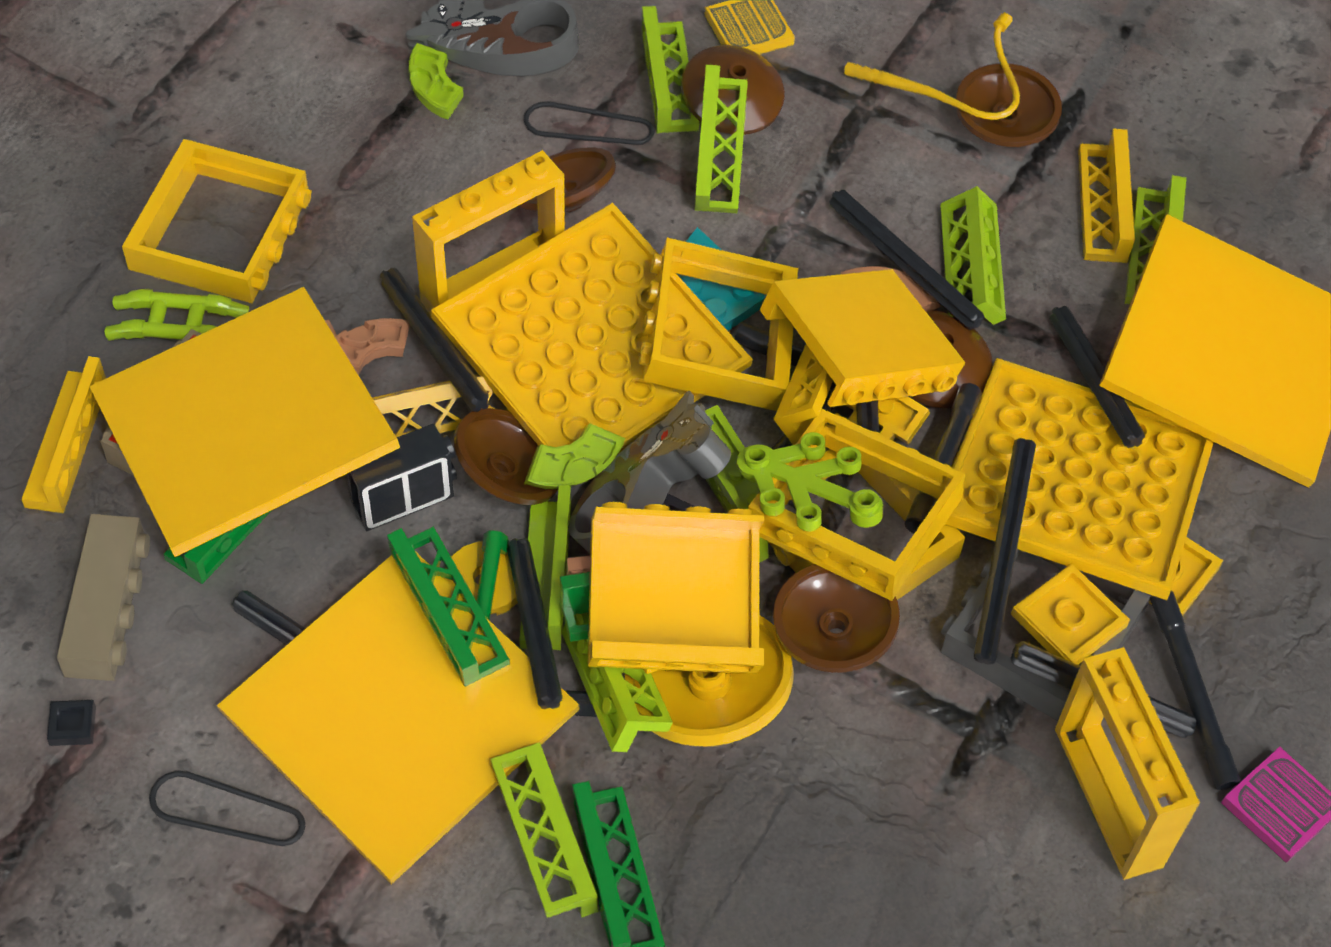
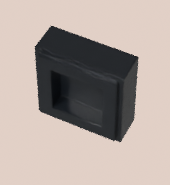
(71, 722)

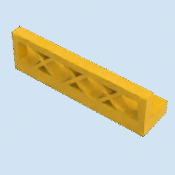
(1119, 196)
(421, 396)
(803, 396)
(64, 441)

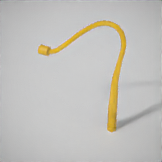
(894, 81)

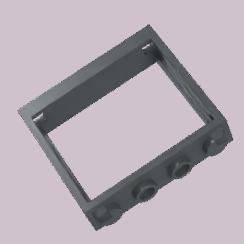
(1020, 682)

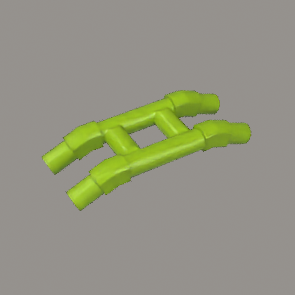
(159, 303)

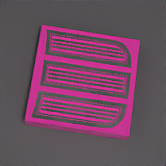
(1281, 804)

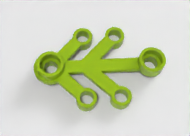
(762, 463)

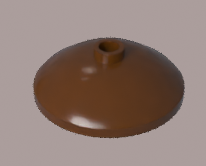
(764, 86)
(990, 92)
(585, 176)
(972, 350)
(498, 456)
(821, 601)

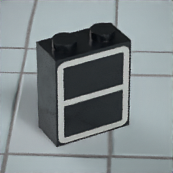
(404, 479)

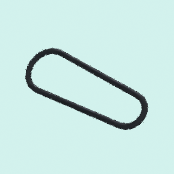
(588, 137)
(277, 842)

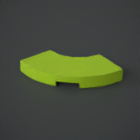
(431, 82)
(574, 462)

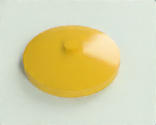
(724, 705)

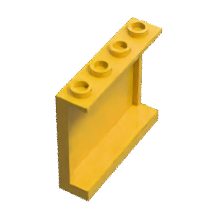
(867, 335)
(674, 589)

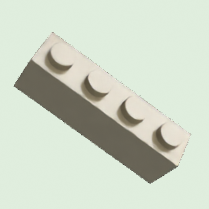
(103, 598)

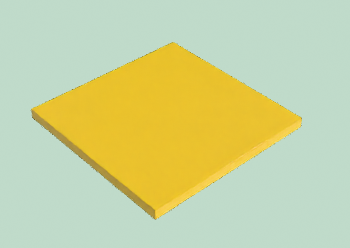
(566, 333)
(1229, 351)
(242, 420)
(1087, 494)
(381, 725)

